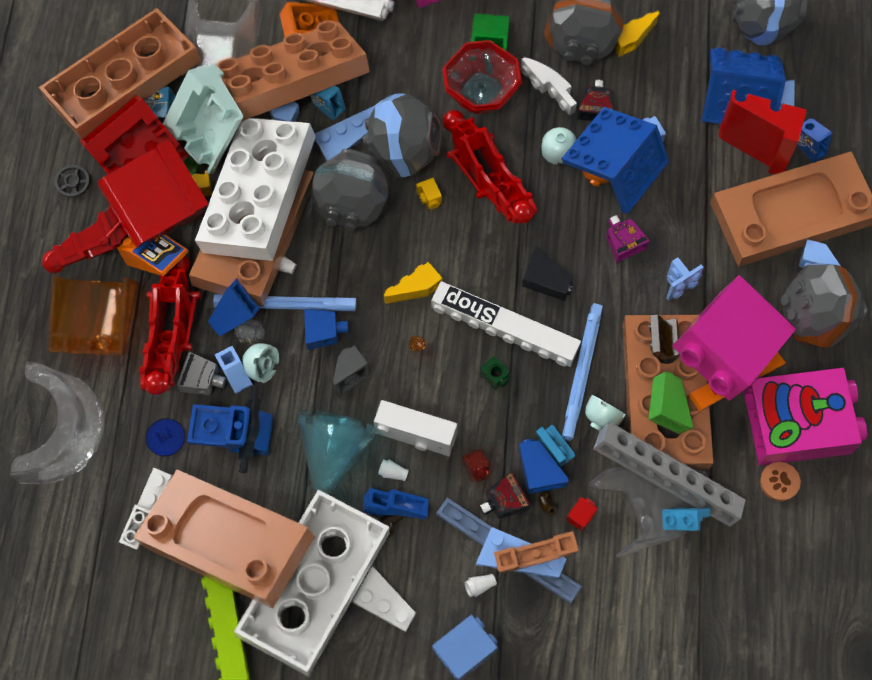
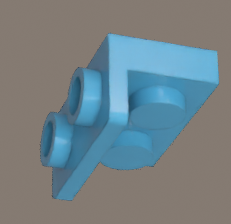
(555, 445)
(683, 518)

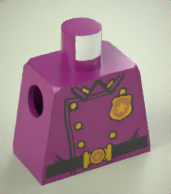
(625, 238)

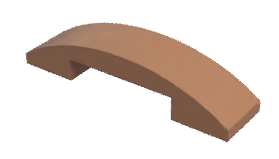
(536, 553)

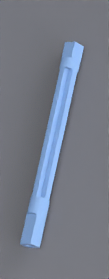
(311, 303)
(582, 371)

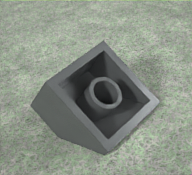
(349, 370)

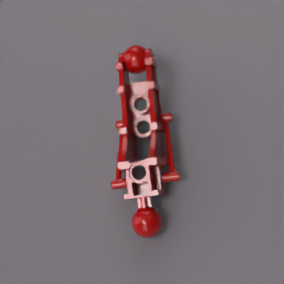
(500, 185)
(93, 241)
(166, 347)

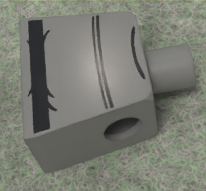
(199, 376)

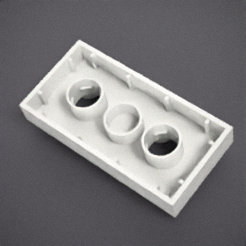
(256, 188)
(318, 586)

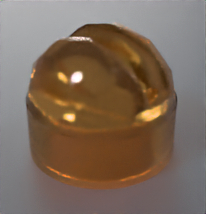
(417, 343)

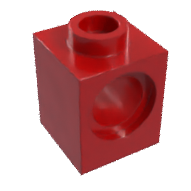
(582, 513)

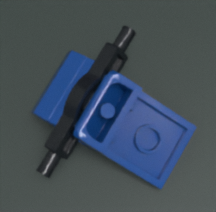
(238, 428)

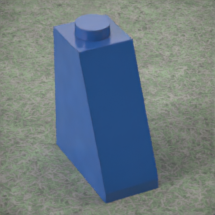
(233, 309)
(540, 468)

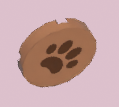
(780, 481)

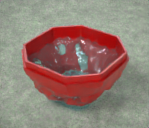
(482, 77)

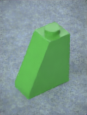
(669, 403)

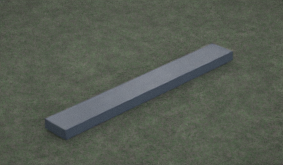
(479, 530)

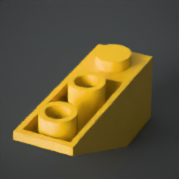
(635, 32)
(417, 285)

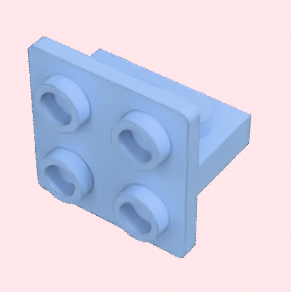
(681, 278)

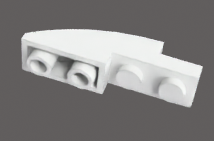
(547, 79)
(156, 484)

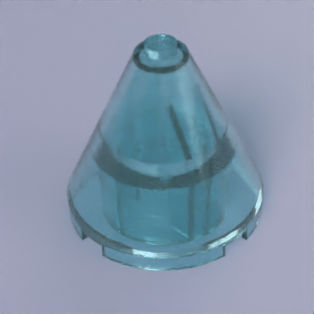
(332, 446)

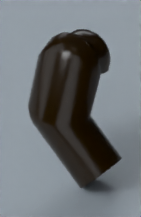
(546, 507)
(390, 521)

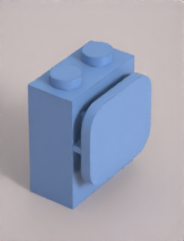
(465, 647)

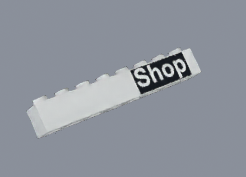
(505, 324)

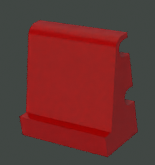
(761, 131)
(128, 135)
(153, 194)

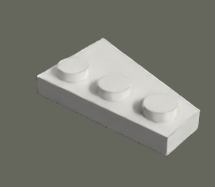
(383, 601)

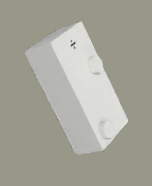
(415, 428)

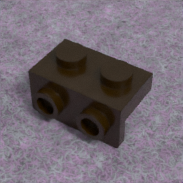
(664, 335)

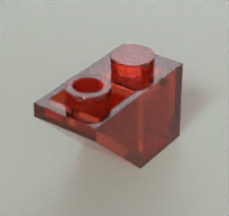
(476, 465)

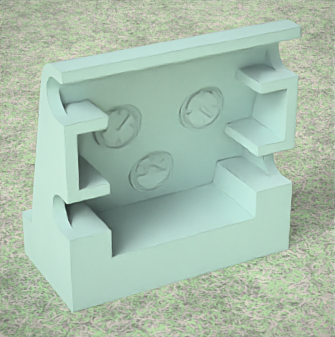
(204, 115)

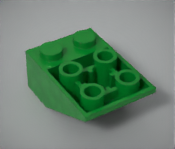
(491, 28)

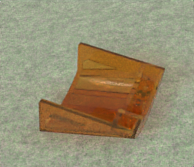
(90, 316)

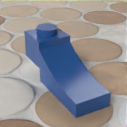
(395, 503)

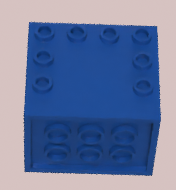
(745, 74)
(621, 151)

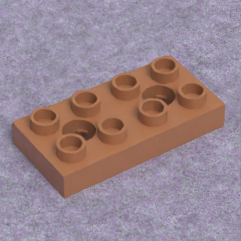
(293, 68)
(120, 72)
(690, 447)

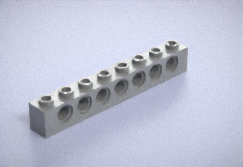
(669, 474)

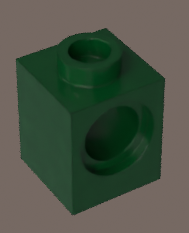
(491, 366)

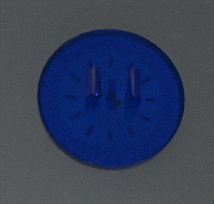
(165, 437)

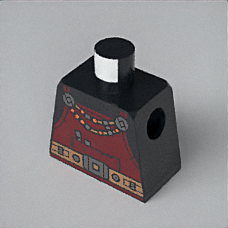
(594, 100)
(505, 498)

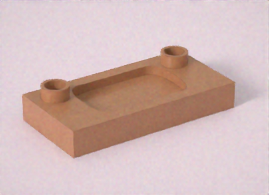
(794, 206)
(256, 276)
(225, 538)

